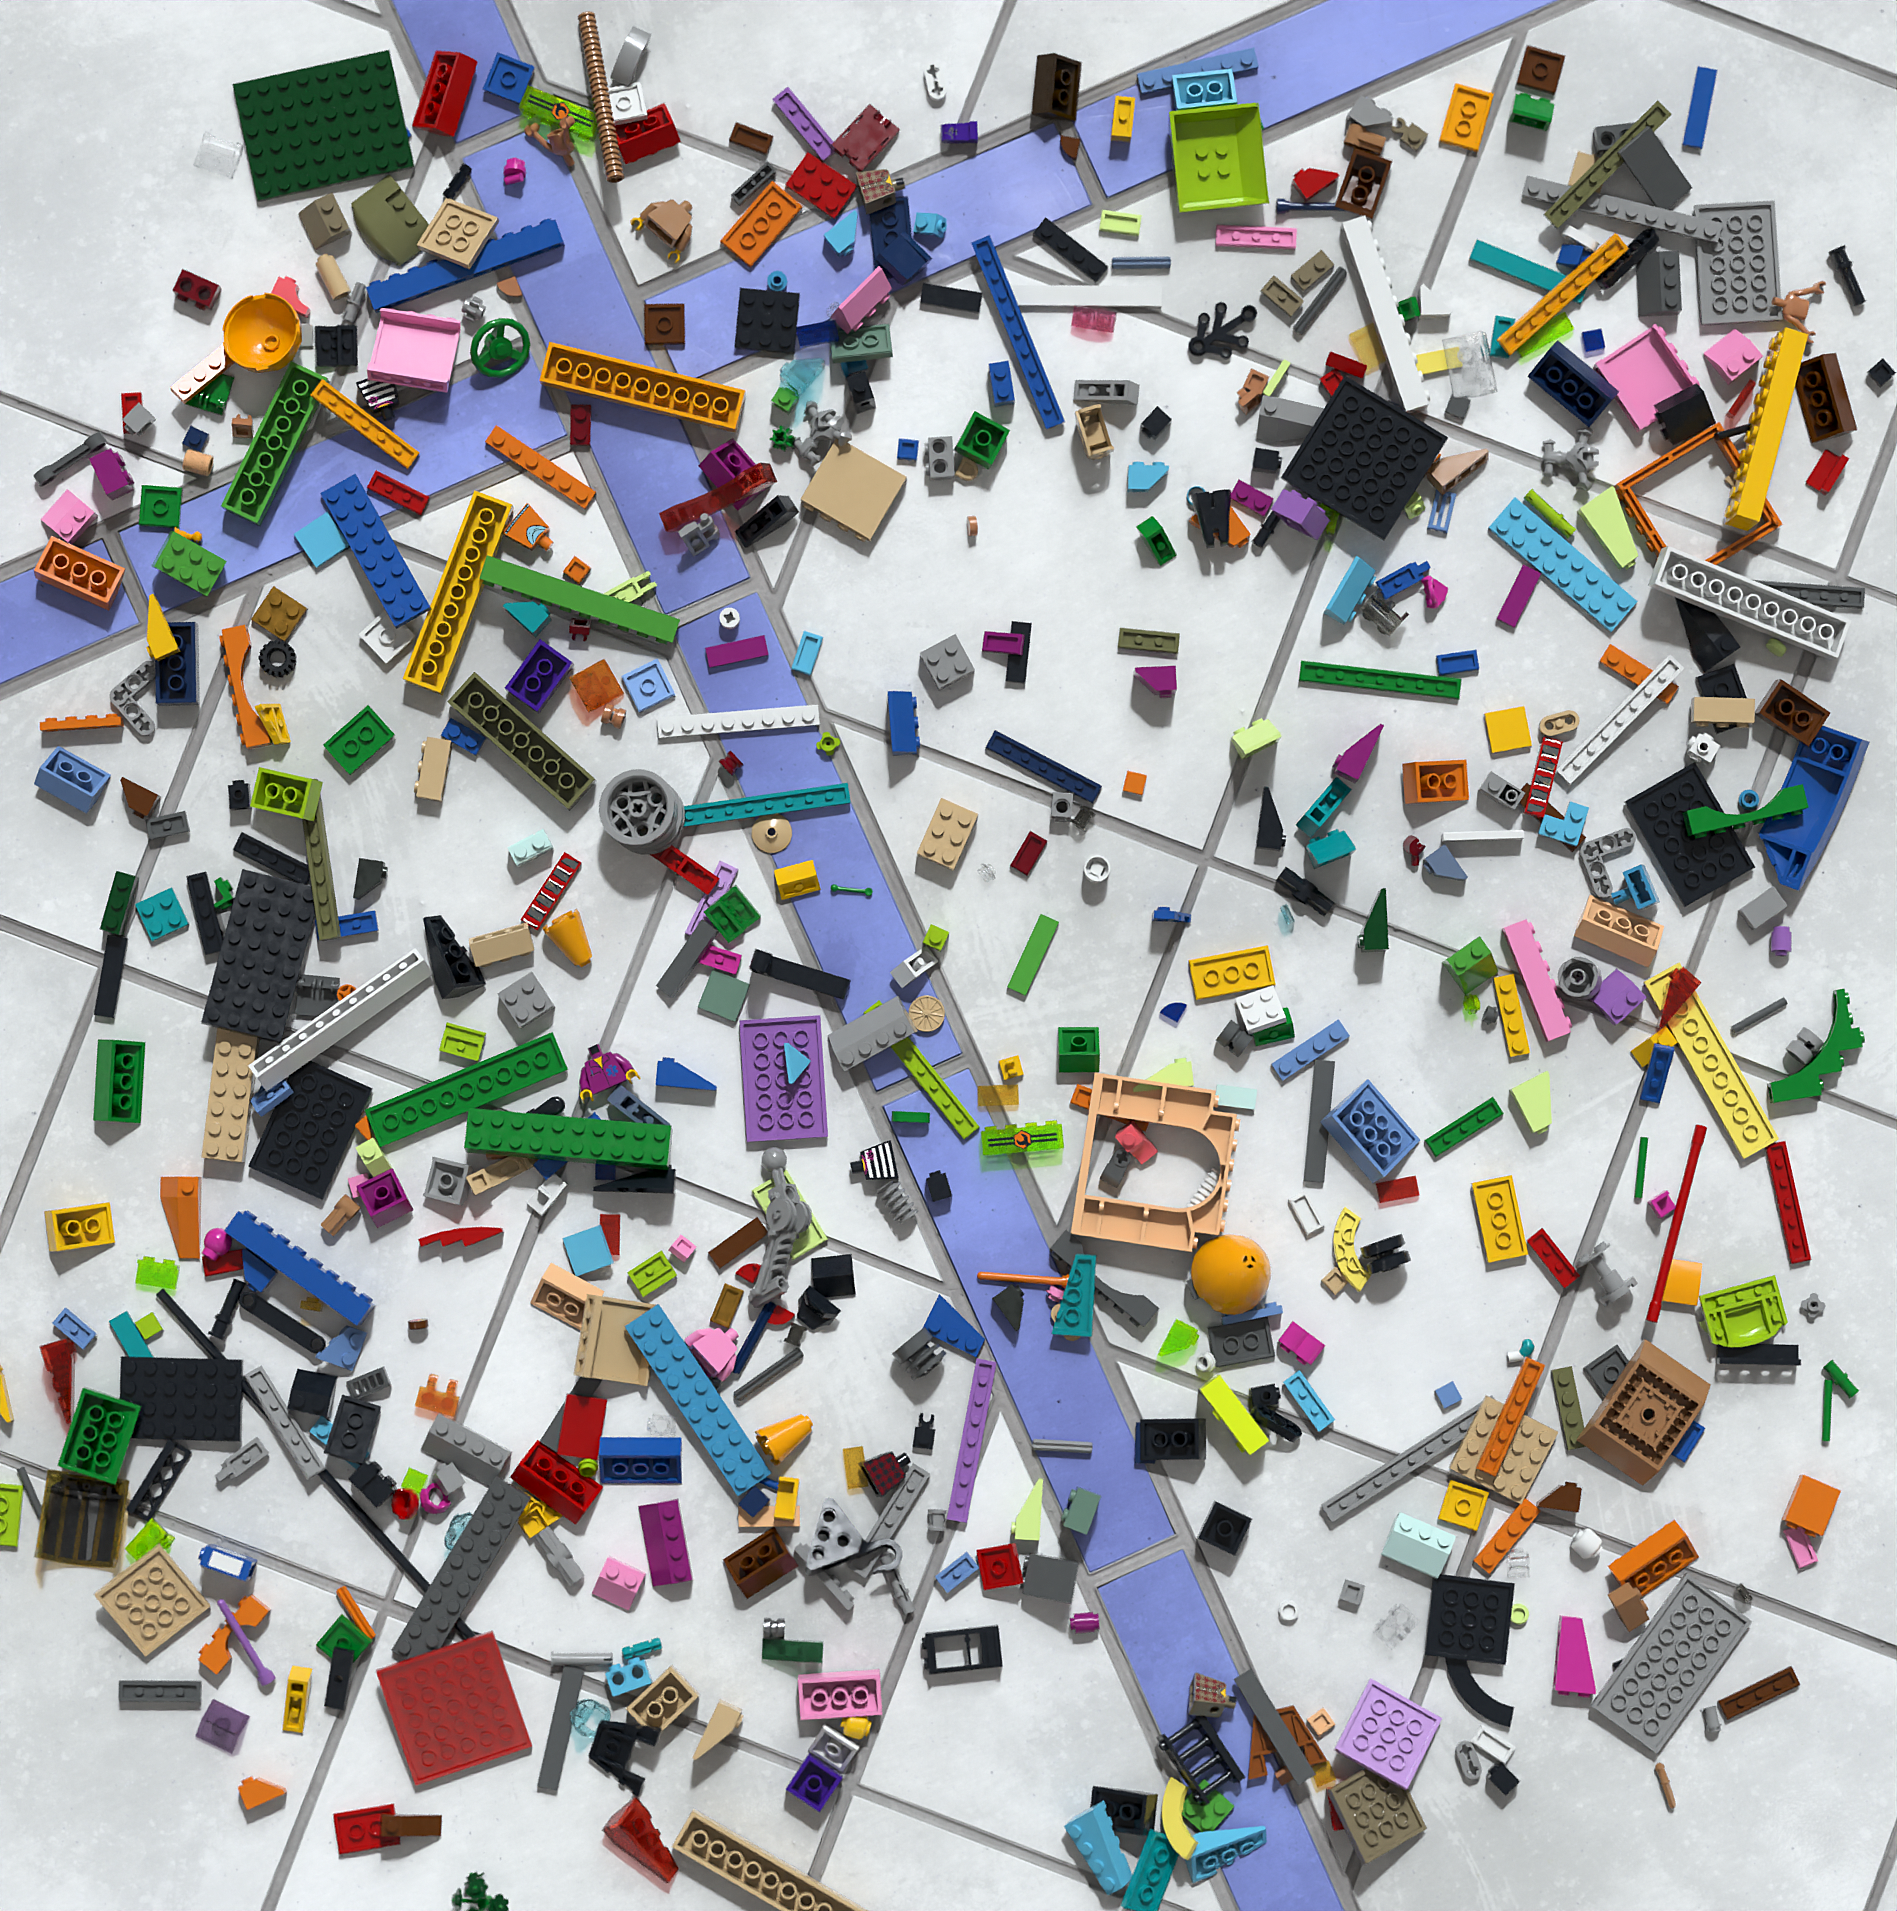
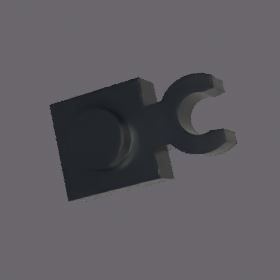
(924, 1435)

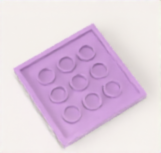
(1387, 1734)

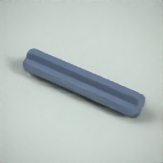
(1140, 262)

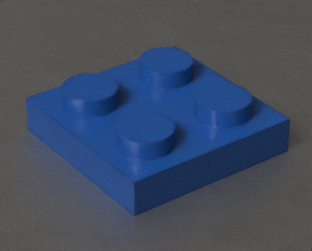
(508, 78)

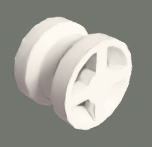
(731, 621)

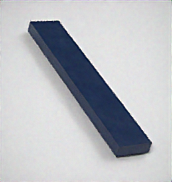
(1043, 766)

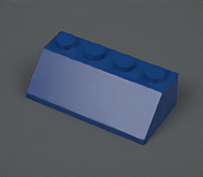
(640, 1459)

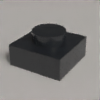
(1881, 372)

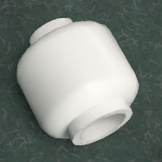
(1586, 1543)

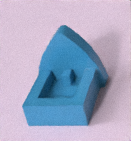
(853, 367)

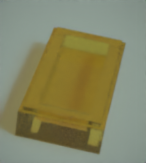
(998, 1095)
(854, 1474)

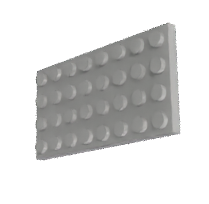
(1671, 1663)

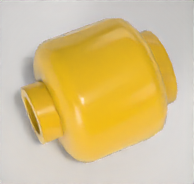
(856, 1726)

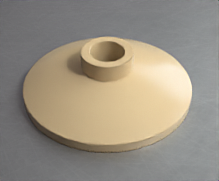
(773, 843)

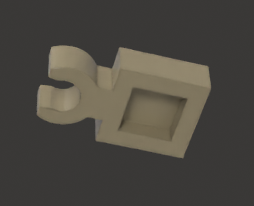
(1412, 135)

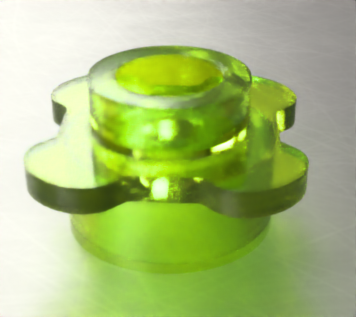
(1471, 1003)

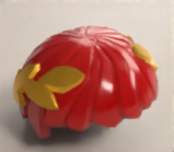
(405, 1503)

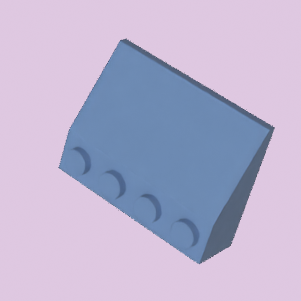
(1370, 1131)

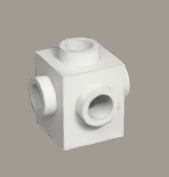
(1710, 748)

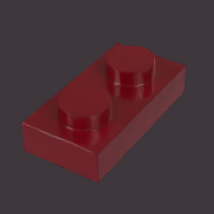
(580, 425)

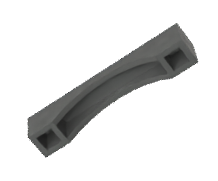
(1136, 1306)

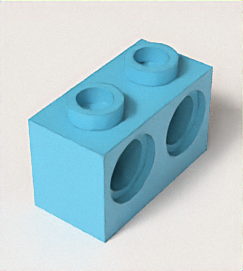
(630, 1681)

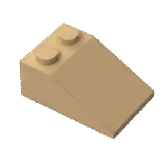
(720, 1725)

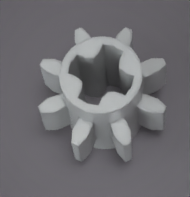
(473, 309)

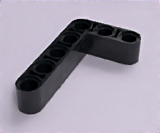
(800, 975)

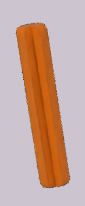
(355, 1611)

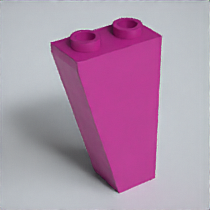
(1572, 1660)

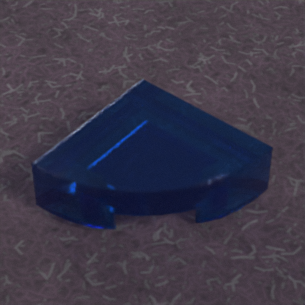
(1173, 1011)

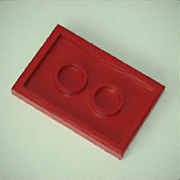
(581, 1426)
(360, 1829)

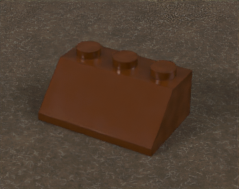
(760, 1562)

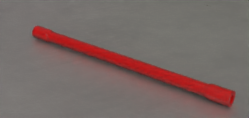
(1697, 1142)

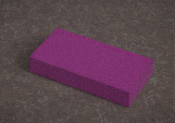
(1003, 643)

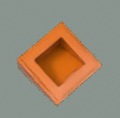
(364, 1127)

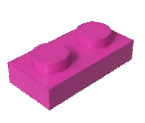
(721, 959)

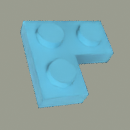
(1569, 828)

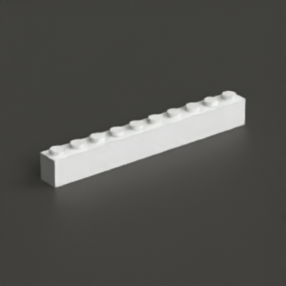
(1384, 314)
(340, 1019)

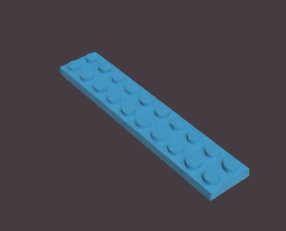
(698, 1400)

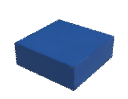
(907, 449)

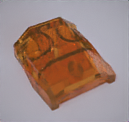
(596, 685)

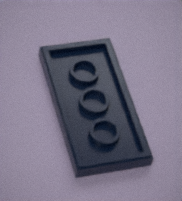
(887, 226)

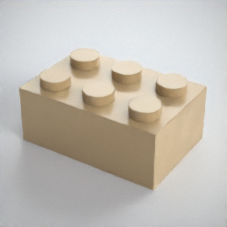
(947, 834)
(663, 1700)

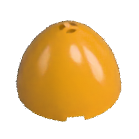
(1223, 1277)

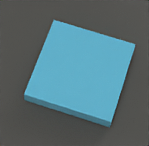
(321, 539)
(588, 1250)

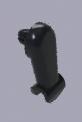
(552, 1106)

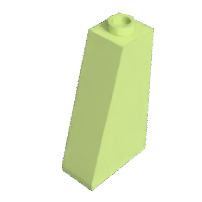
(1610, 527)

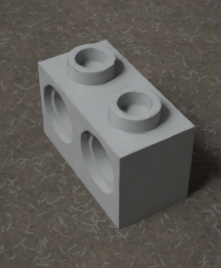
(945, 458)

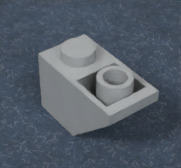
(1368, 114)
(1501, 791)

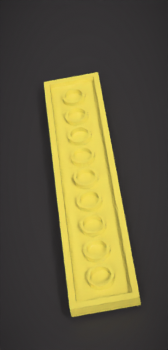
(1716, 1070)

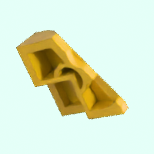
(536, 1517)

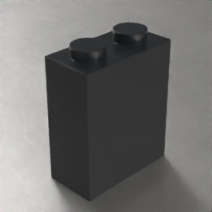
(1684, 414)

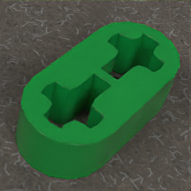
(913, 1117)

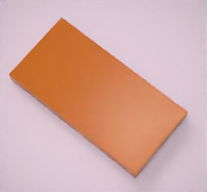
(761, 224)

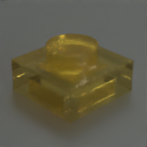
(311, 1304)
(1324, 1773)

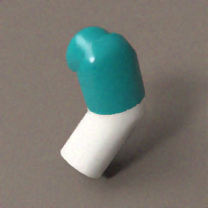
(1525, 1351)

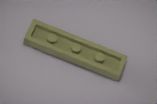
(1568, 1406)

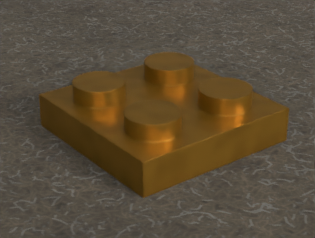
(279, 614)

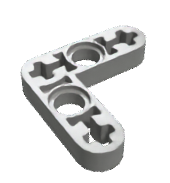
(128, 699)
(1597, 859)

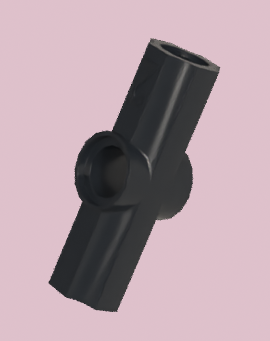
(1305, 891)

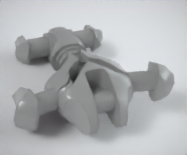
(824, 427)
(1579, 458)

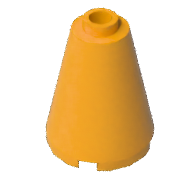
(570, 937)
(783, 1437)

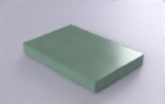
(864, 344)

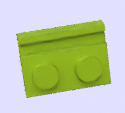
(462, 1041)
(652, 1273)

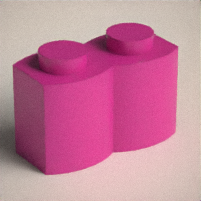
(1301, 1343)

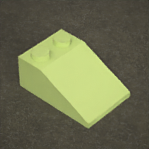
(1256, 738)

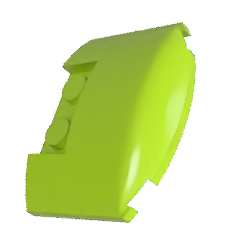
(1744, 1313)

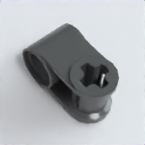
(1114, 1170)

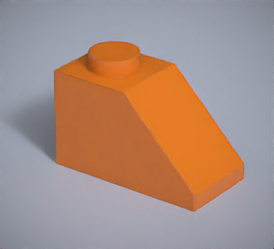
(258, 1791)

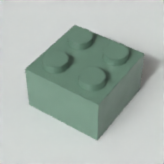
(1081, 1509)

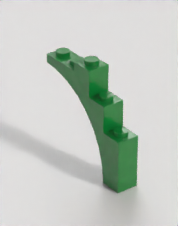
(1828, 1060)

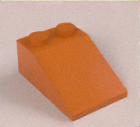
(1435, 781)

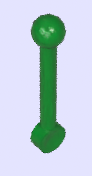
(868, 891)

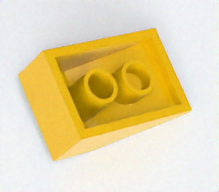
(79, 1227)

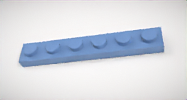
(1162, 78)

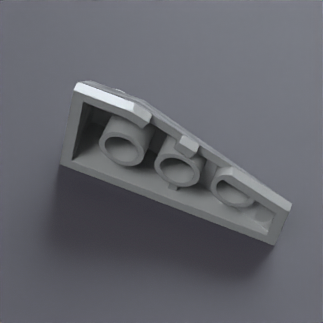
(1285, 419)

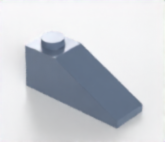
(634, 1108)

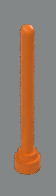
(1062, 1281)

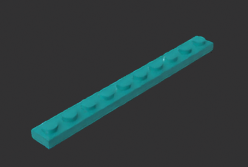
(766, 804)

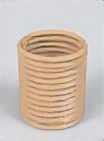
(197, 462)

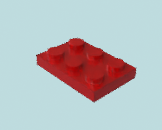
(821, 185)

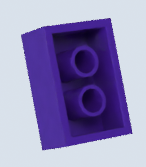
(539, 676)

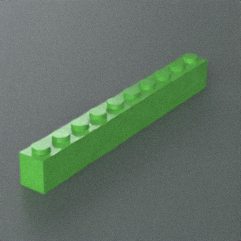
(580, 599)

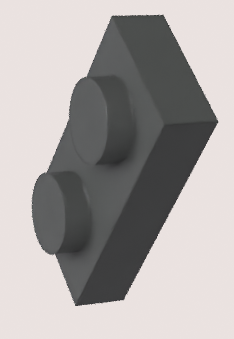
(167, 825)

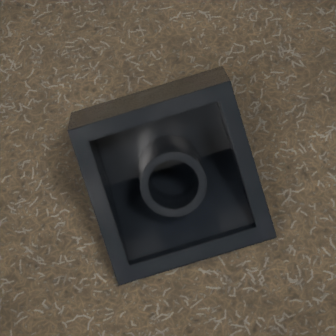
(312, 1392)

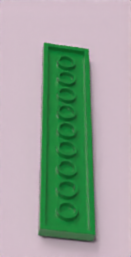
(466, 1089)

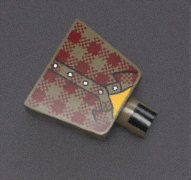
(878, 189)
(1208, 1697)

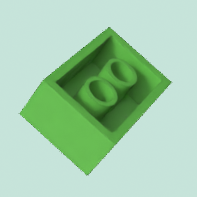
(188, 563)

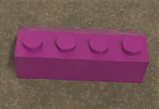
(665, 1542)

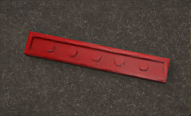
(1788, 1202)

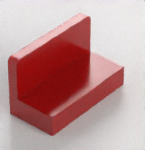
(1826, 471)

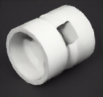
(1096, 869)

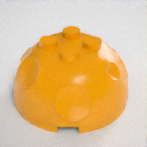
(262, 333)

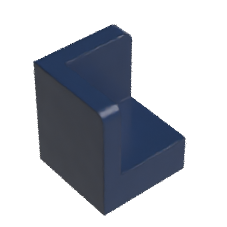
(754, 1501)

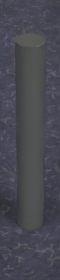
(1759, 1015)
(30, 1490)

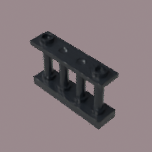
(1220, 1756)

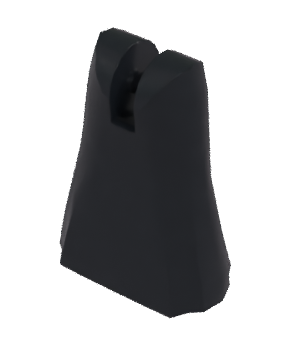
(1213, 515)

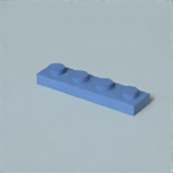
(1310, 1050)

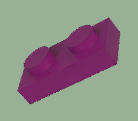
(1251, 498)

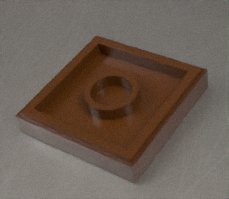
(1540, 70)
(664, 324)

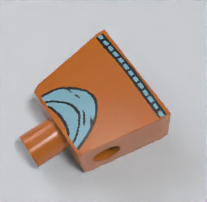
(529, 530)

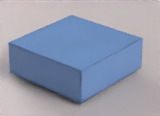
(1448, 1394)

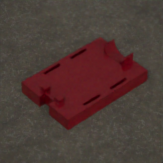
(865, 138)

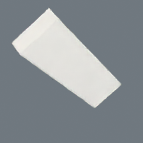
(1482, 836)

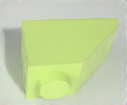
(373, 1157)

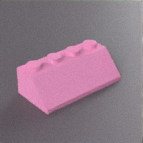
(840, 1694)

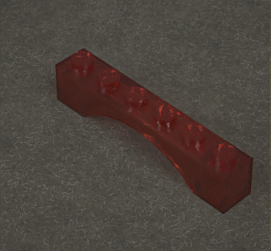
(744, 485)

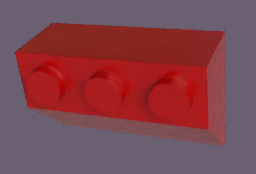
(648, 135)

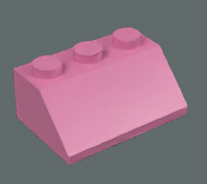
(863, 301)

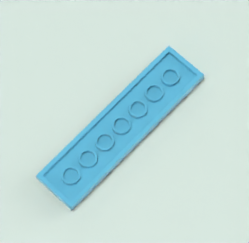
(1562, 564)

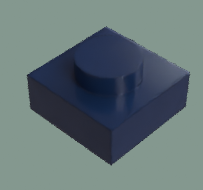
(195, 439)

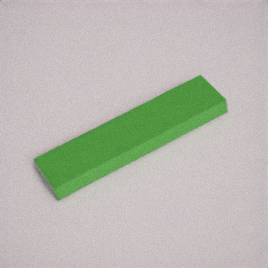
(1032, 954)

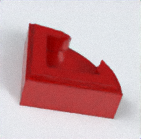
(749, 1272)
(780, 1316)

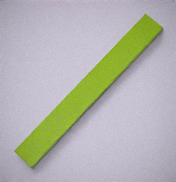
(933, 1084)

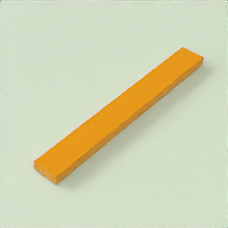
(1562, 294)

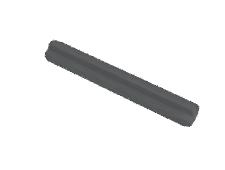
(1320, 300)
(768, 1374)

